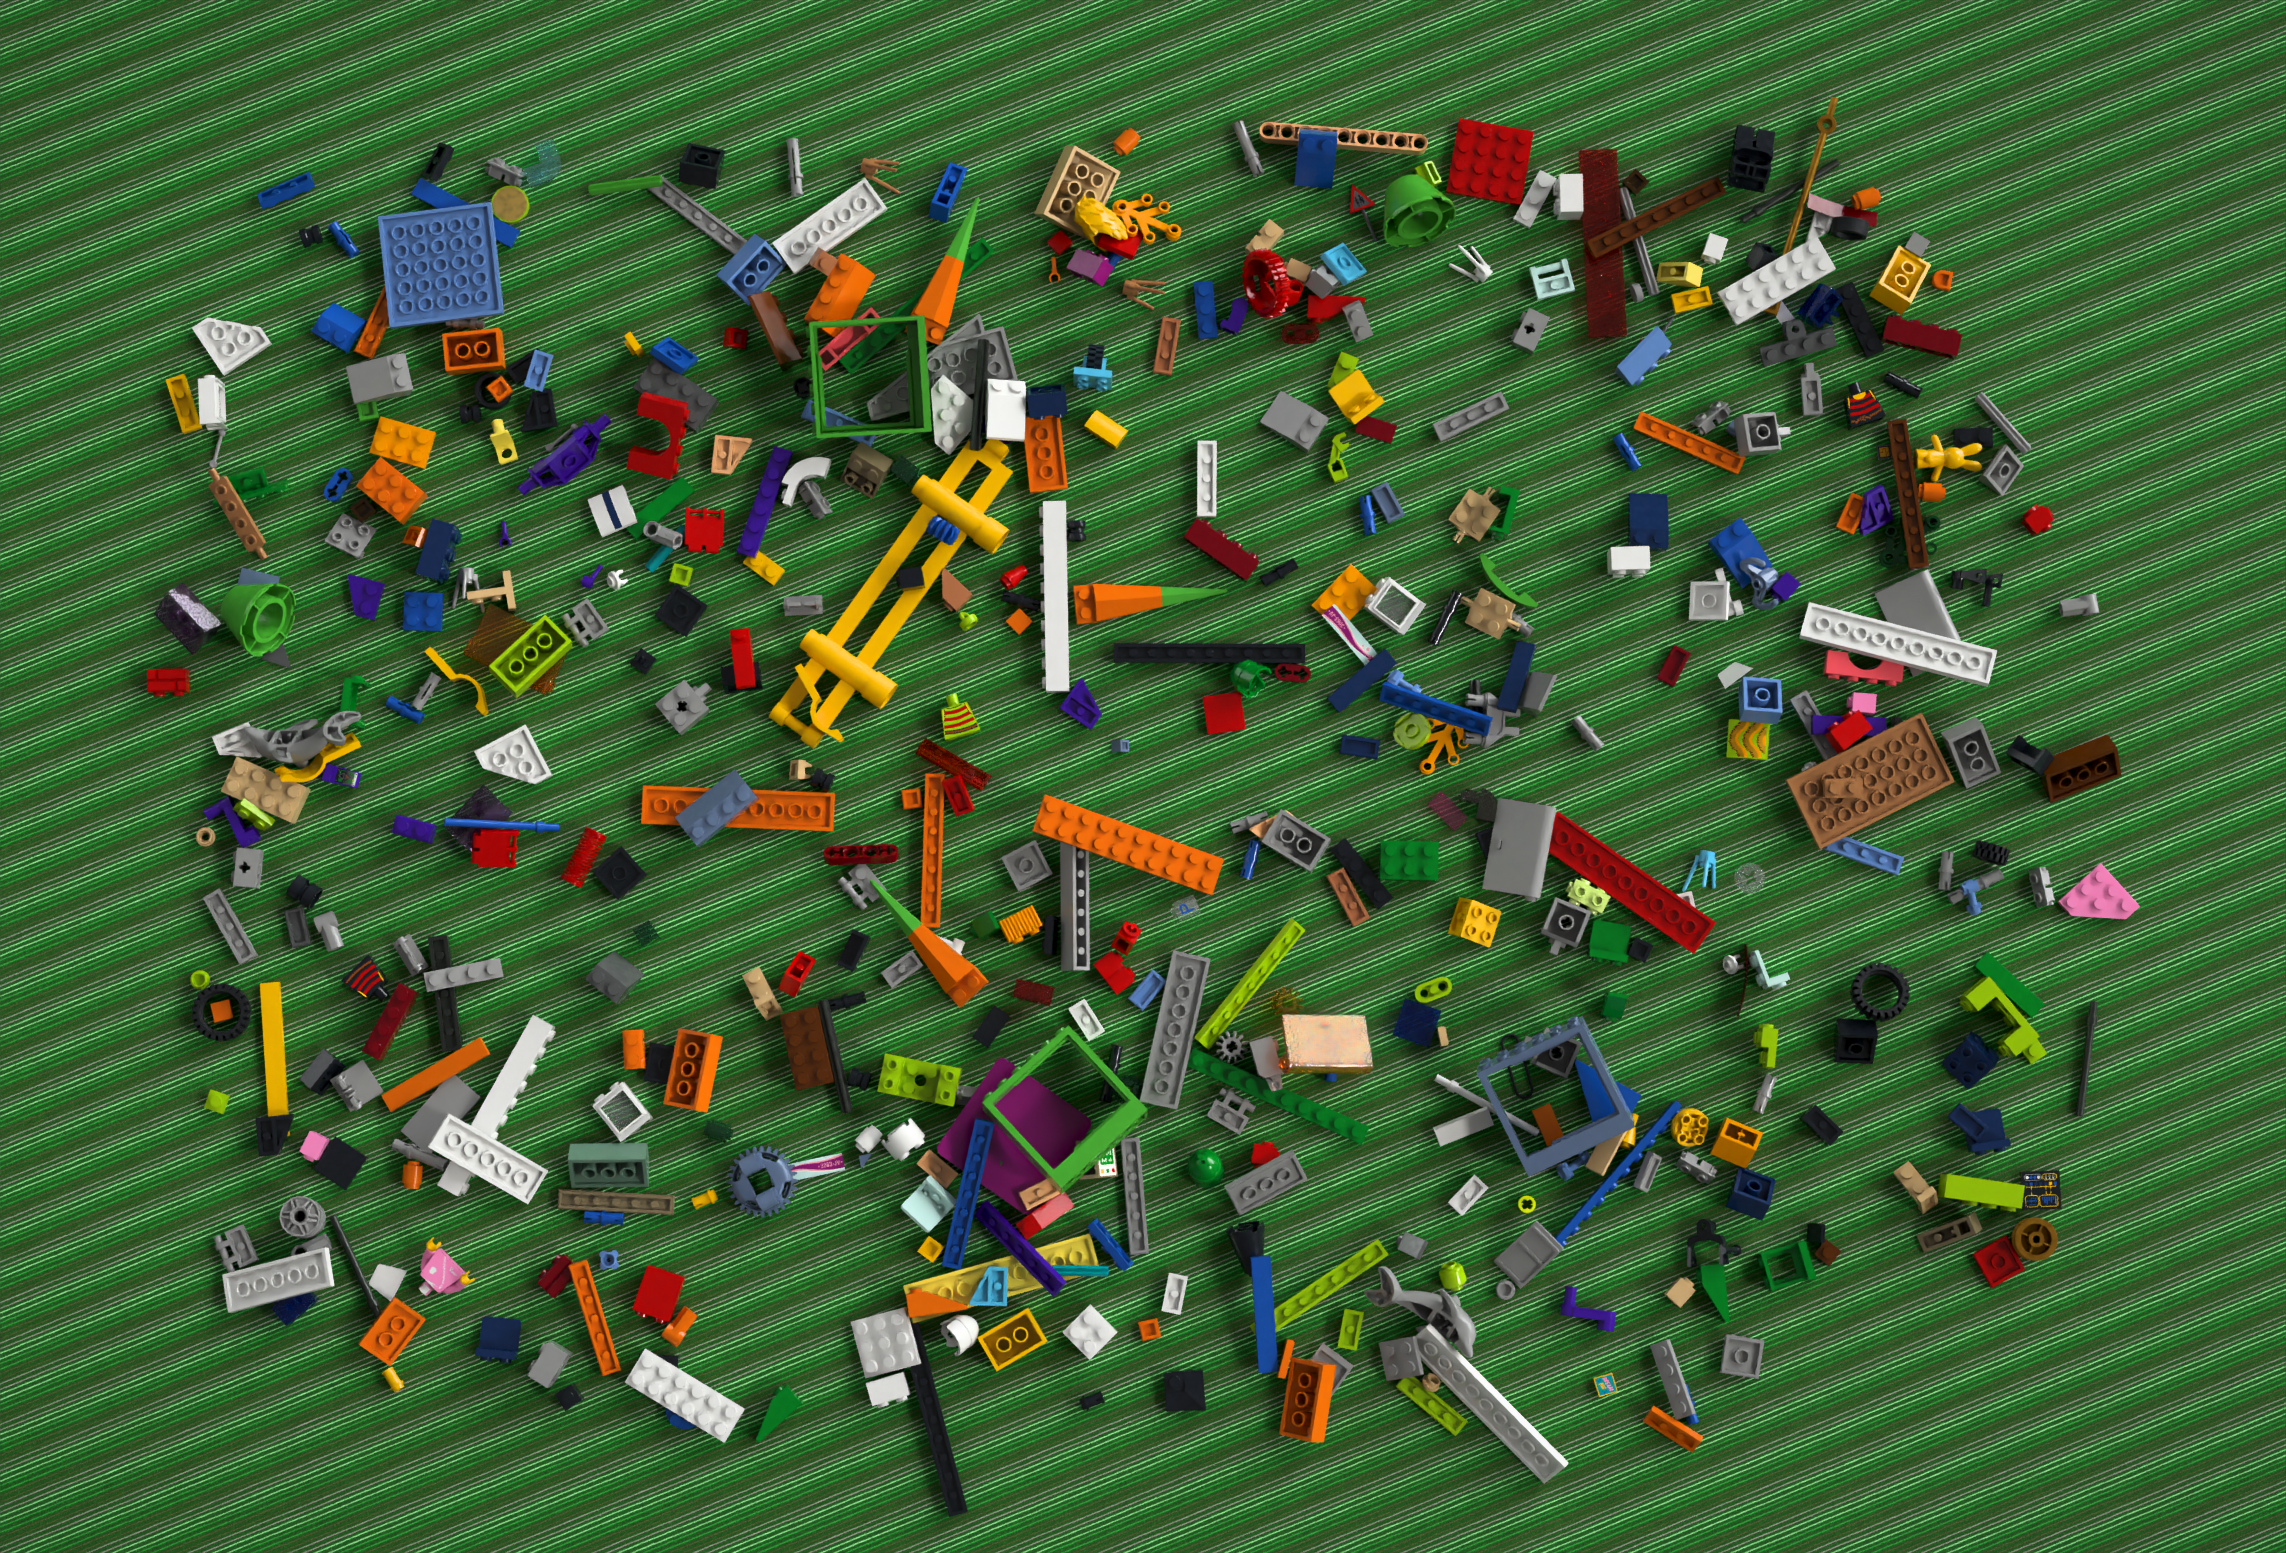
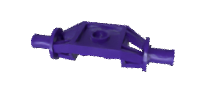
(568, 458)

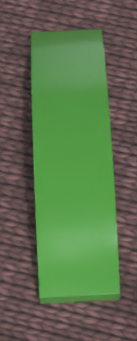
(1487, 568)

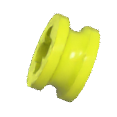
(1526, 1210)

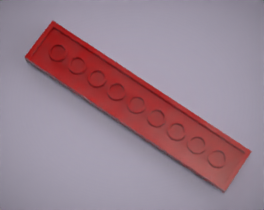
(1628, 884)

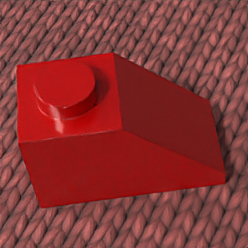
(796, 974)

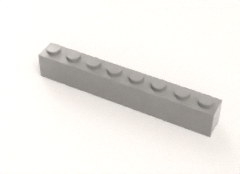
(1074, 908)

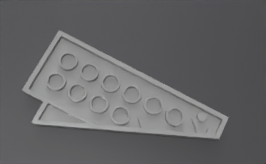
(956, 361)

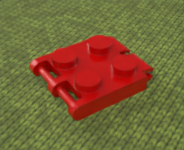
(704, 530)
(493, 847)

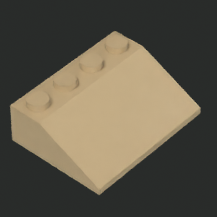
(1073, 177)

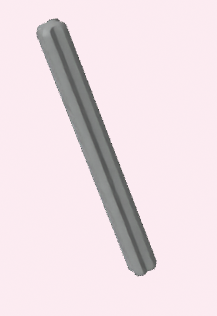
(1639, 245)

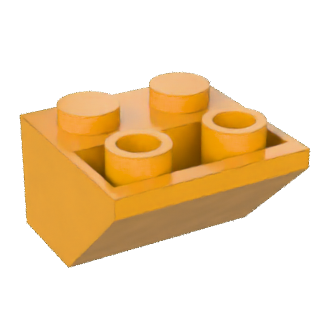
(1736, 1143)

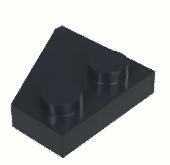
(541, 412)
(272, 1133)

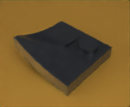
(1184, 1390)

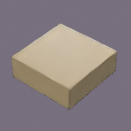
(1442, 1036)

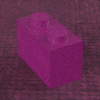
(1090, 267)

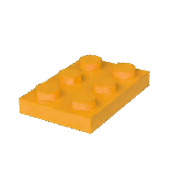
(402, 442)
(1346, 592)

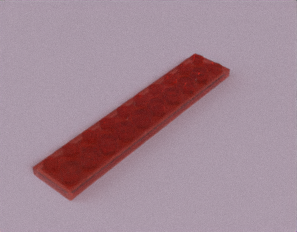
(1604, 274)

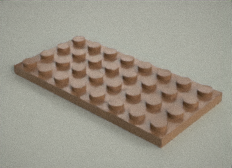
(1895, 770)

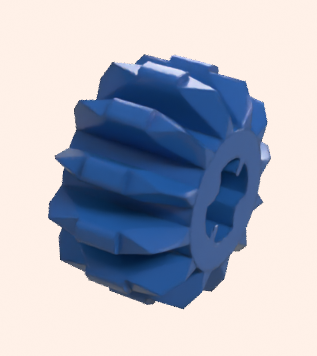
(942, 530)

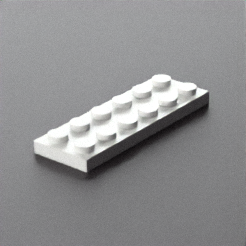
(830, 225)
(1776, 281)
(487, 1158)
(278, 1280)
(684, 1395)

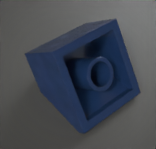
(1047, 401)
(1751, 1193)

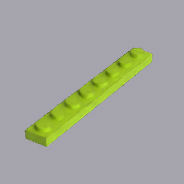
(1249, 983)
(1327, 1284)

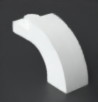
(805, 469)

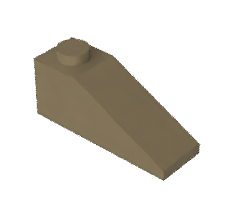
(1950, 1232)

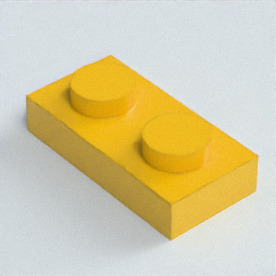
(1691, 299)
(633, 346)
(765, 568)

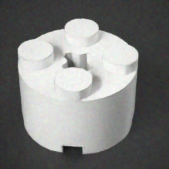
(903, 1139)

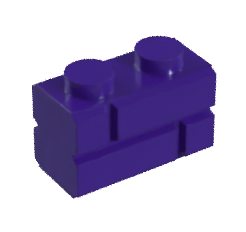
(414, 829)

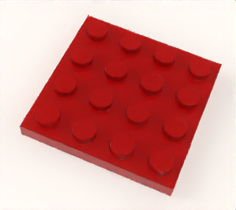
(1489, 162)

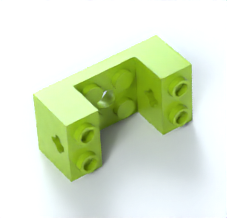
(2022, 1033)
(899, 1078)

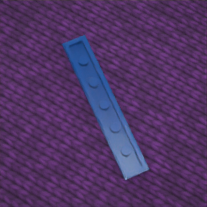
(441, 199)
(1435, 708)
(1264, 1314)

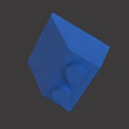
(339, 327)

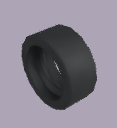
(1849, 228)
(478, 392)

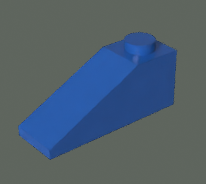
(947, 192)

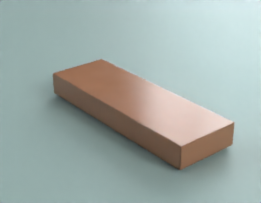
(1166, 346)
(1348, 897)

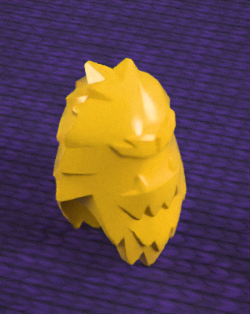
(1098, 219)

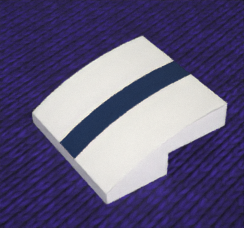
(612, 511)

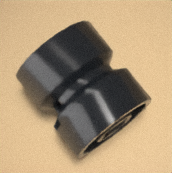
(305, 892)

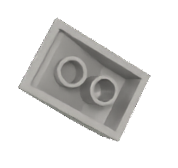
(380, 379)
(1294, 421)
(1536, 692)
(1971, 752)
(1296, 841)

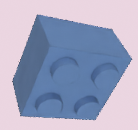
(1760, 700)

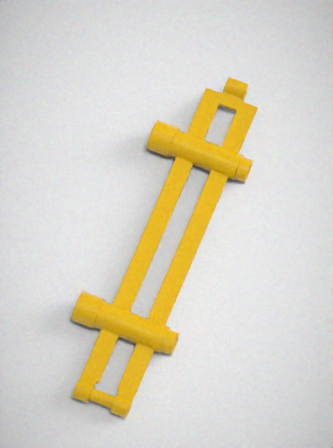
(857, 672)

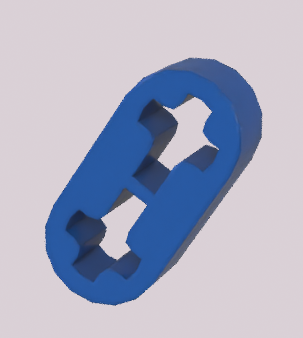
(334, 482)

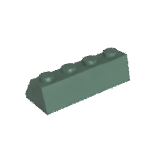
(609, 1165)

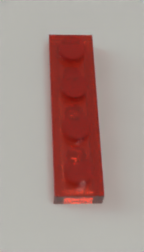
(953, 764)

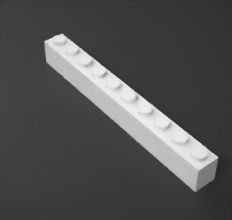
(1055, 597)
(503, 1095)

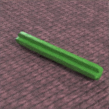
(625, 185)

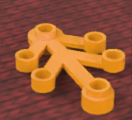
(1144, 218)
(1443, 738)

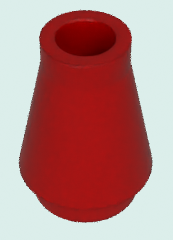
(1013, 577)

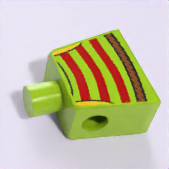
(958, 719)

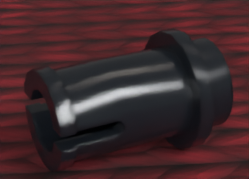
(1092, 1400)

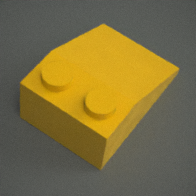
(1900, 280)

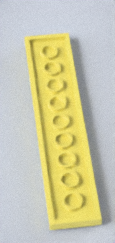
(963, 1283)

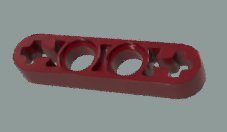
(860, 857)

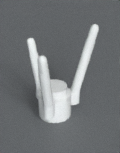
(1481, 271)

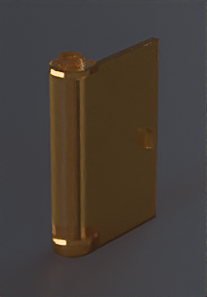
(496, 634)
(1328, 1049)

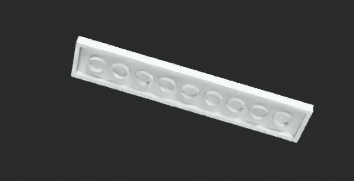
(1898, 644)
(1489, 1405)

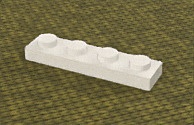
(1206, 478)

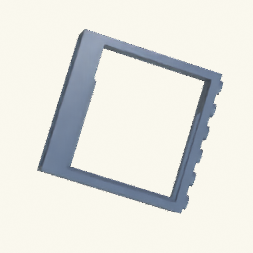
(1580, 1139)

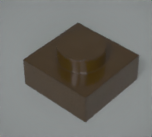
(1635, 182)
(363, 510)

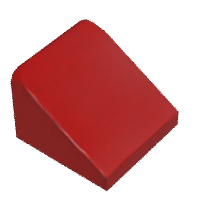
(1059, 243)
(735, 338)

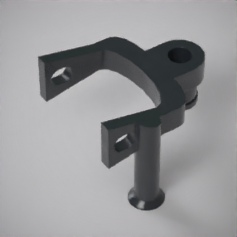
(1959, 577)
(1705, 1232)

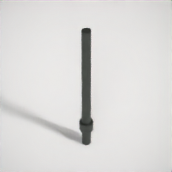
(1758, 210)
(2091, 1021)
(372, 1303)

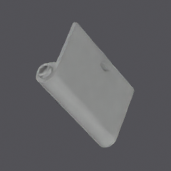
(1918, 606)
(1524, 848)

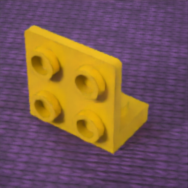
(1355, 397)
(1474, 921)

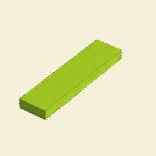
(1432, 1404)

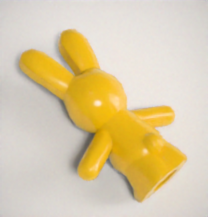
(1950, 458)

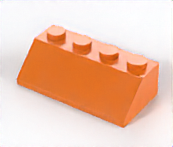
(840, 294)
(693, 1070)
(1307, 1400)

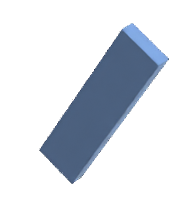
(835, 418)
(1867, 855)

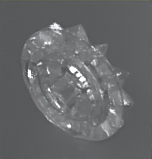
(1741, 881)

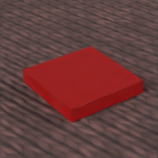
(1122, 247)
(1224, 713)
(1998, 1261)

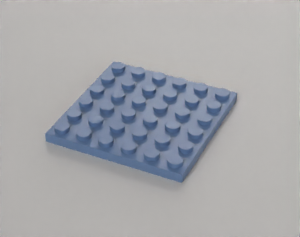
(440, 265)

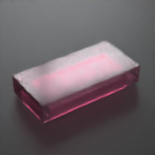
(1447, 811)

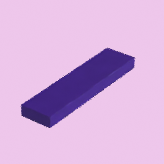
(1820, 724)

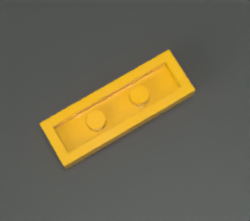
(183, 403)

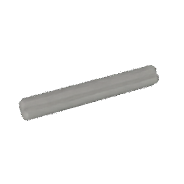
(2002, 423)

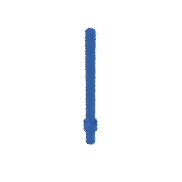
(538, 826)

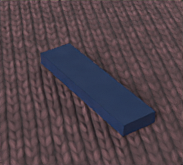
(1516, 677)
(1361, 680)

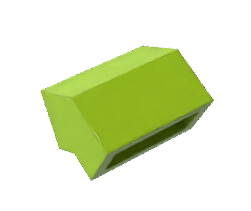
(1429, 173)

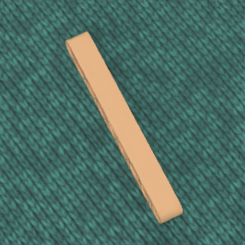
(1352, 134)

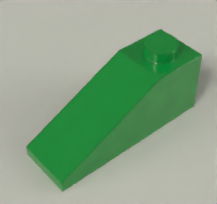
(1714, 1285)
(780, 1408)

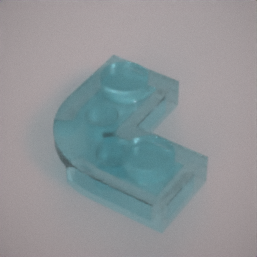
(549, 166)

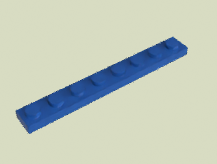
(968, 1193)

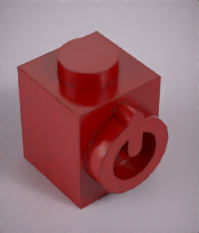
(2037, 519)
(1126, 938)
(1263, 1153)

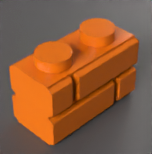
(634, 1049)

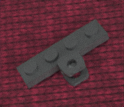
(1796, 343)

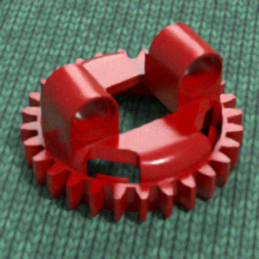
(1269, 267)

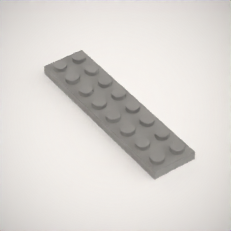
(1175, 1030)

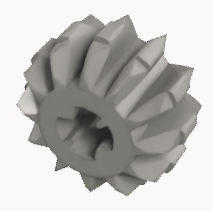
(1227, 1042)

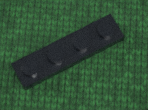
(1859, 320)
(1361, 873)

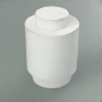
(868, 1139)

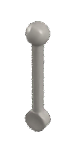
(549, 447)
(213, 463)

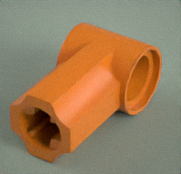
(677, 1329)

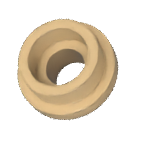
(199, 836)
(1431, 1382)

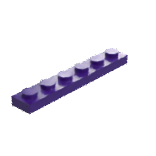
(764, 502)
(1020, 1248)

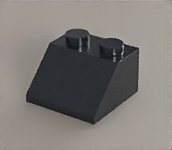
(701, 166)
(1855, 1041)

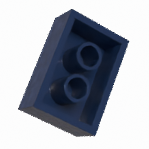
(438, 551)

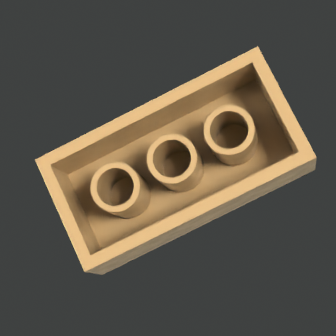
(265, 790)

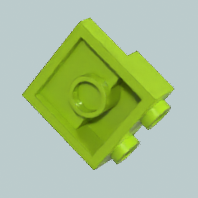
(1766, 1038)

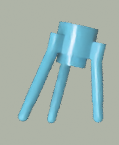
(1706, 860)

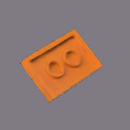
(392, 1331)

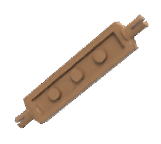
(237, 513)

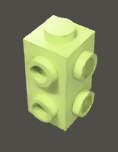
(1583, 894)

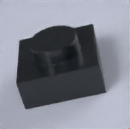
(1640, 949)

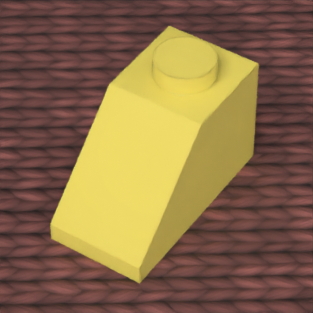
(1679, 274)

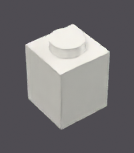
(1714, 249)

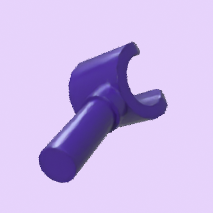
(504, 534)
(589, 581)

